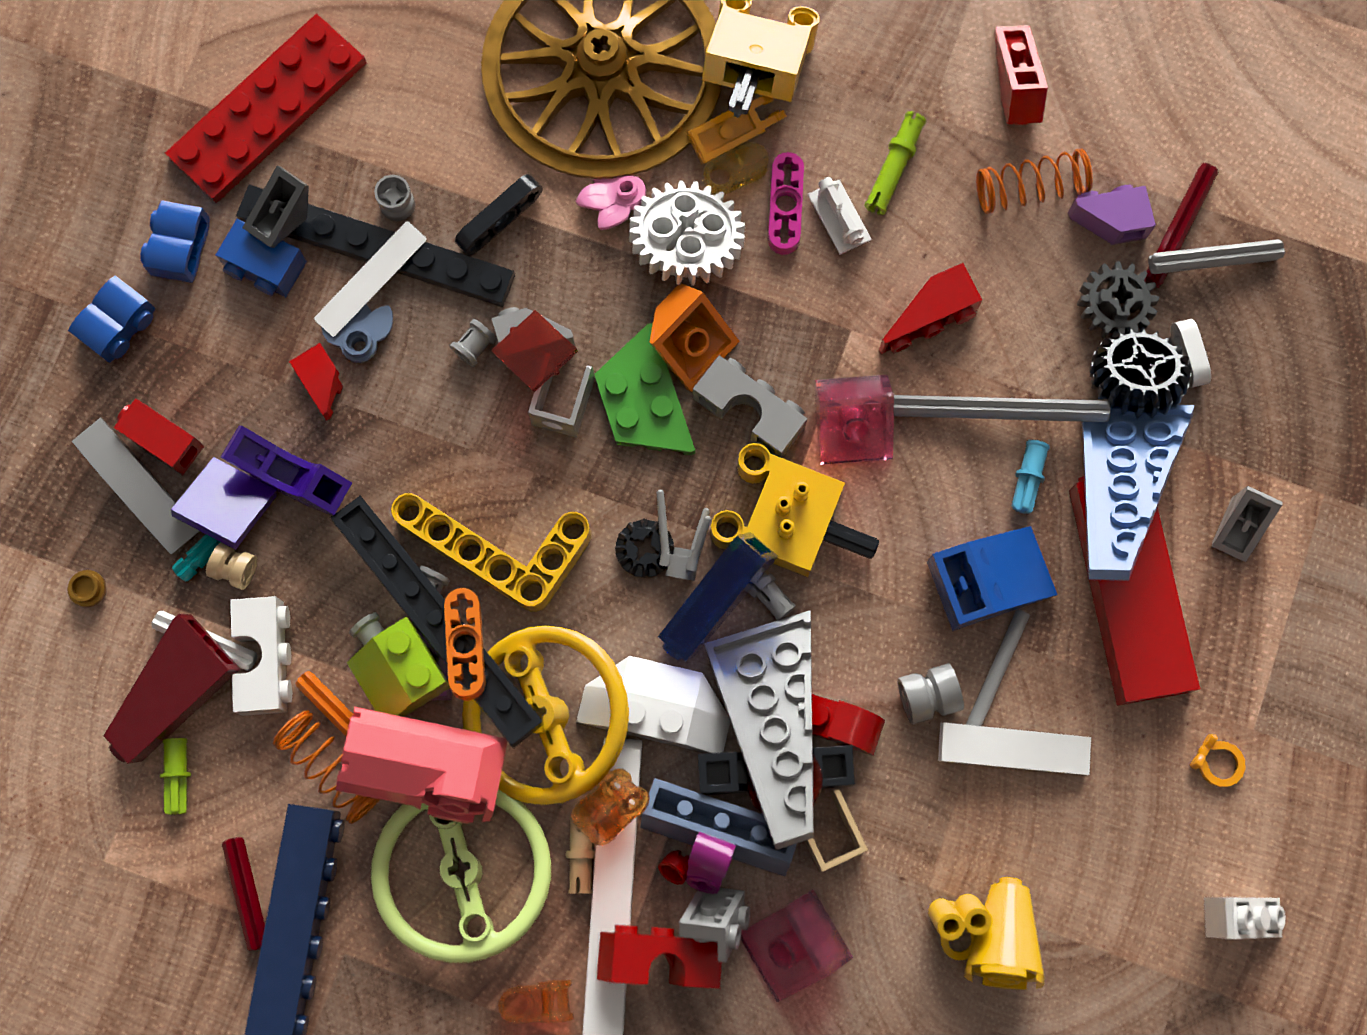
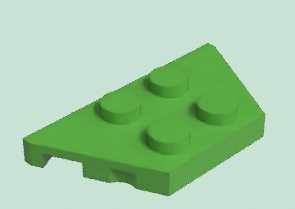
(642, 398)

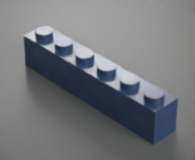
(294, 921)

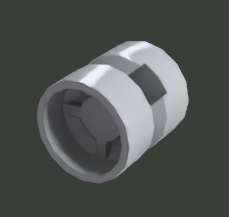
(932, 693)

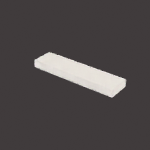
(1014, 749)

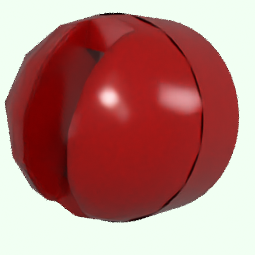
(674, 867)

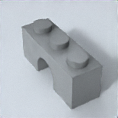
(728, 386)

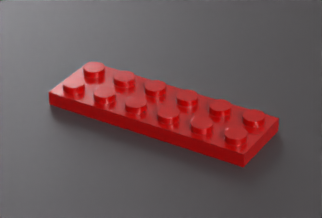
(266, 108)

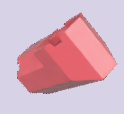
(422, 763)

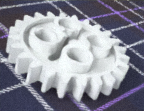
(676, 212)

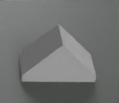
(1245, 522)

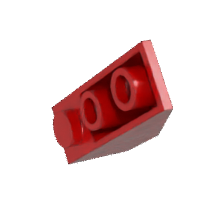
(941, 301)

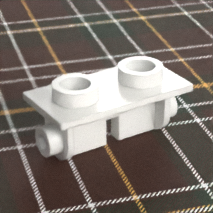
(839, 215)

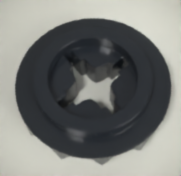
(628, 553)

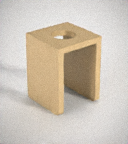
(852, 829)

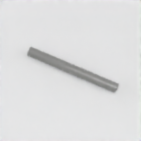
(998, 668)

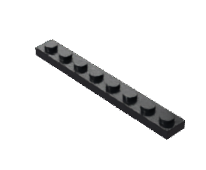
(428, 263)
(425, 609)

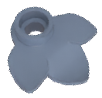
(366, 327)

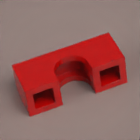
(628, 956)

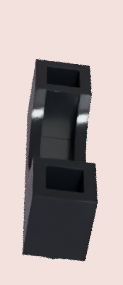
(729, 775)

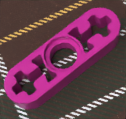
(777, 179)

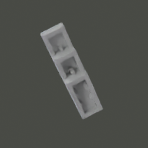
(133, 484)

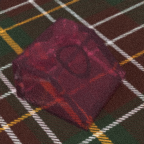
(854, 419)
(795, 946)

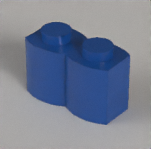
(175, 241)
(112, 319)

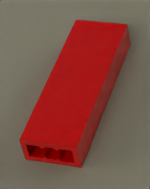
(1141, 620)

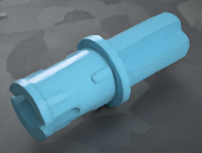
(1030, 476)

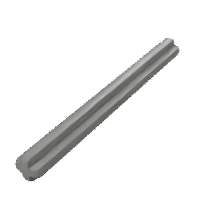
(1002, 408)

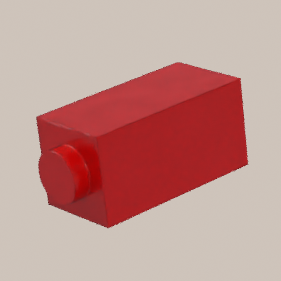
(158, 436)

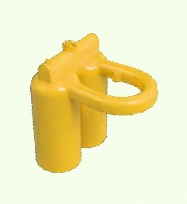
(953, 917)

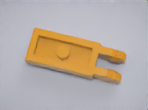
(728, 132)

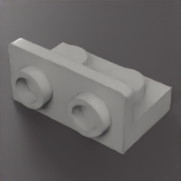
(716, 918)

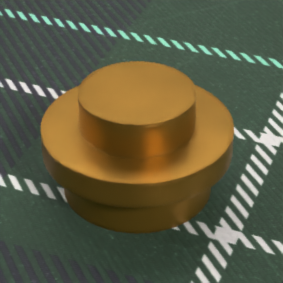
(86, 588)

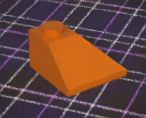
(690, 334)

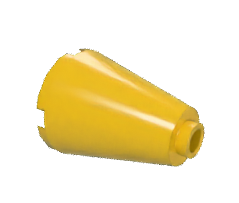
(1010, 949)

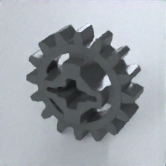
(1128, 289)

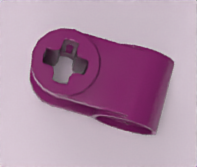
(709, 863)

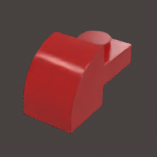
(846, 724)

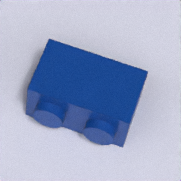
(268, 267)

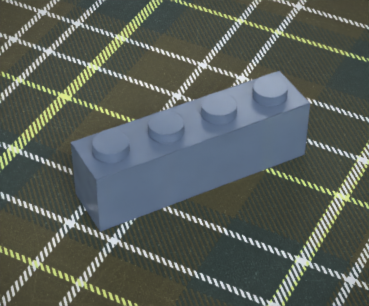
(684, 813)

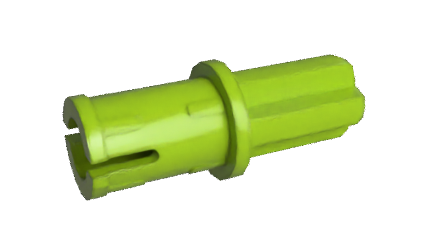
(175, 776)

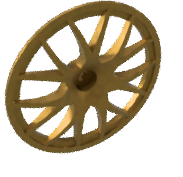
(601, 80)

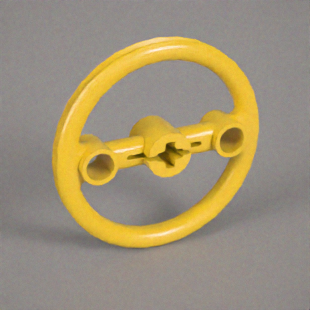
(551, 733)

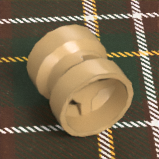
(231, 566)

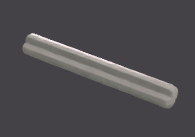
(1216, 256)

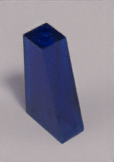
(716, 596)

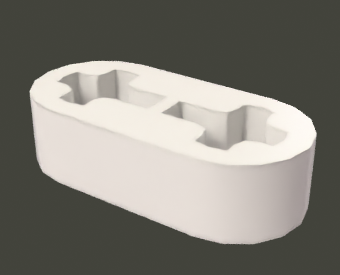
(1187, 335)

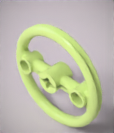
(489, 942)

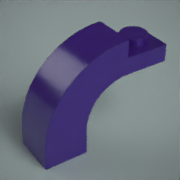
(288, 474)

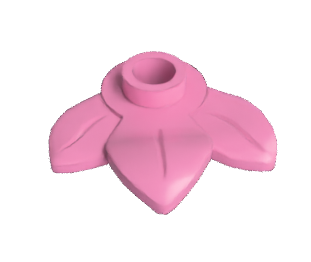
(610, 199)

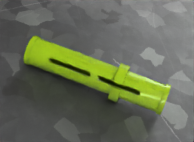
(901, 149)

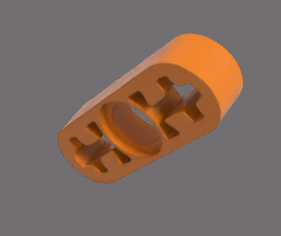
(452, 617)

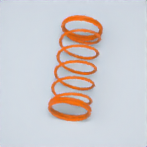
(984, 176)
(361, 805)

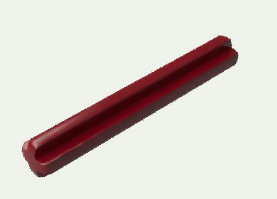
(1185, 216)

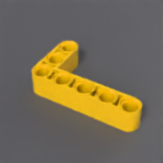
(491, 556)

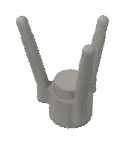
(683, 561)

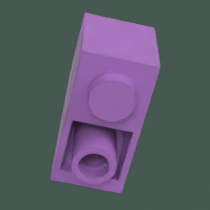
(1115, 215)

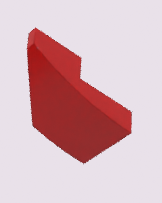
(318, 377)

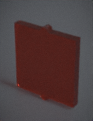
(534, 351)

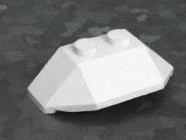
(663, 706)

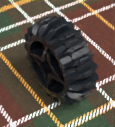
(1135, 381)

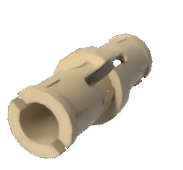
(580, 861)

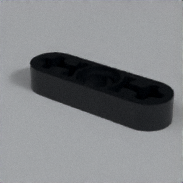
(498, 215)

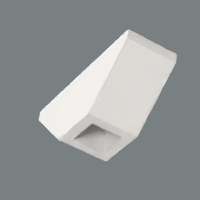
(1243, 917)

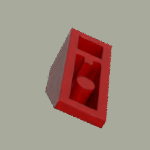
(1020, 75)

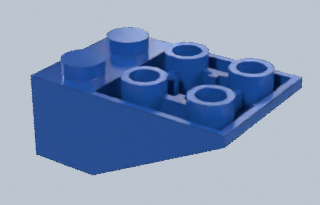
(990, 577)

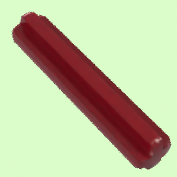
(244, 892)

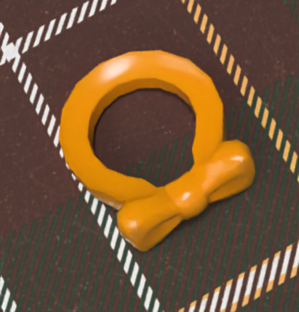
(1200, 763)

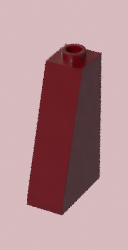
(171, 687)

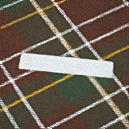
(370, 279)

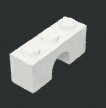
(266, 686)

